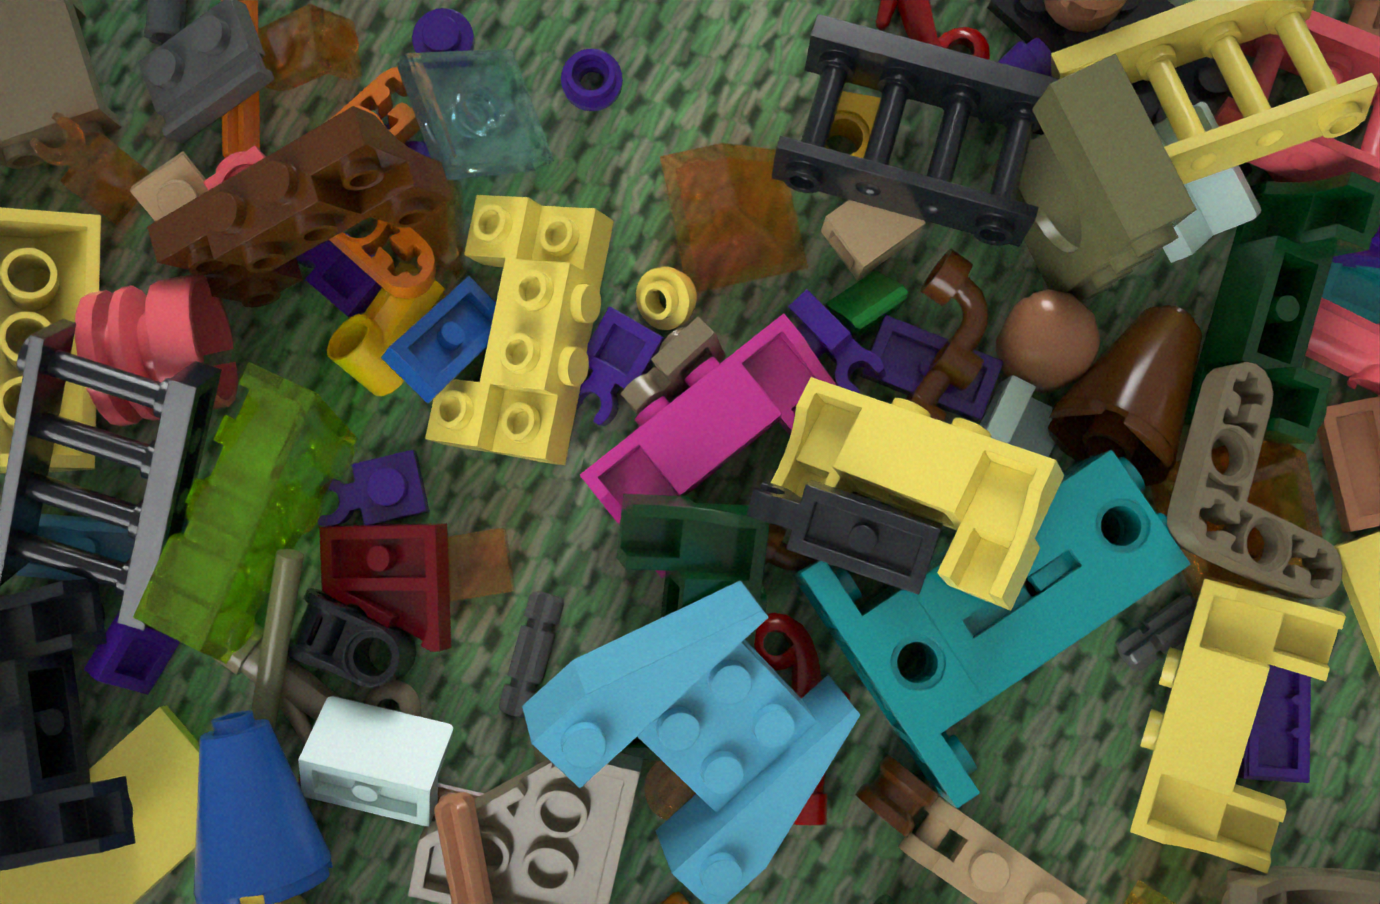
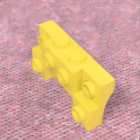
(537, 331)
(931, 469)
(1209, 715)

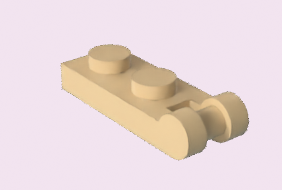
(982, 863)

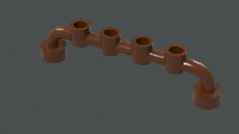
(952, 365)

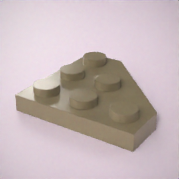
(543, 837)

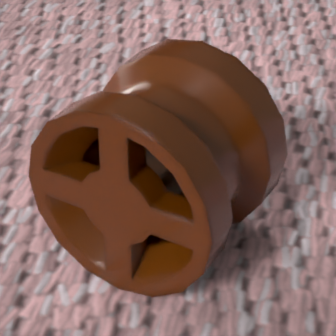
(896, 795)

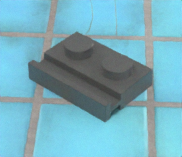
(205, 70)

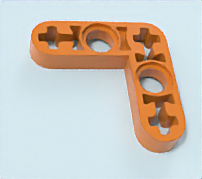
(405, 241)

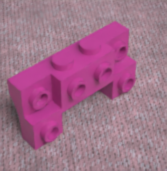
(711, 420)

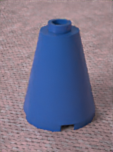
(252, 818)

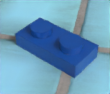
(443, 340)

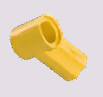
(366, 336)

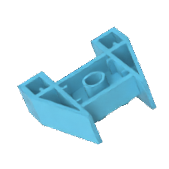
(713, 719)

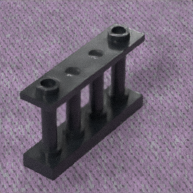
(933, 76)
(167, 462)

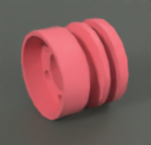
(154, 338)

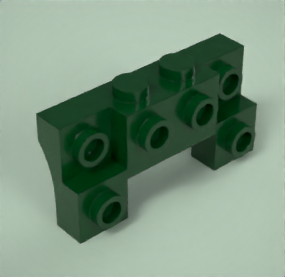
(1276, 290)
(698, 548)

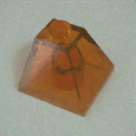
(730, 215)

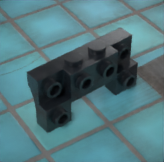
(44, 772)

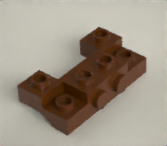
(294, 200)

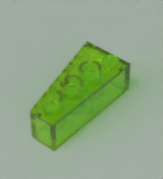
(255, 502)

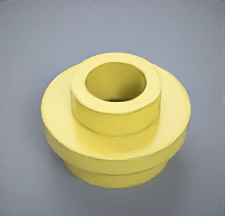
(679, 296)

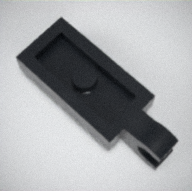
(851, 532)

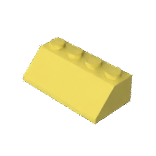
(44, 272)

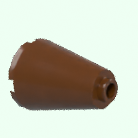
(1134, 395)

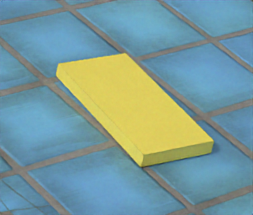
(163, 787)

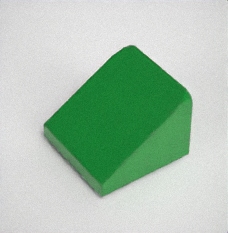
(867, 302)

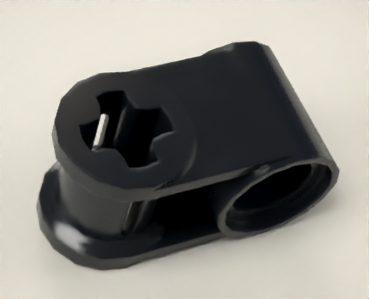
(339, 641)

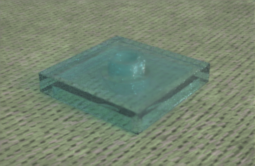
(475, 112)

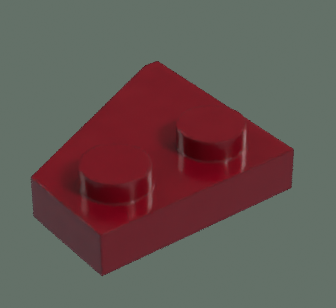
(392, 575)

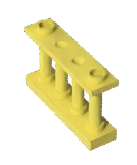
(1214, 30)

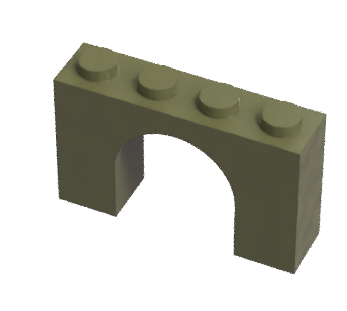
(1098, 183)

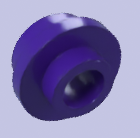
(591, 61)

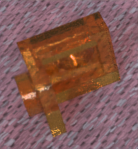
(309, 46)

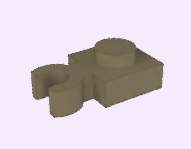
(677, 358)

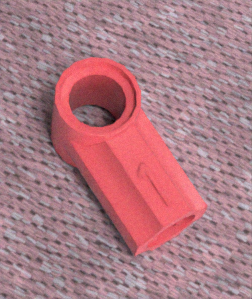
(1347, 345)

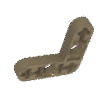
(1244, 398)

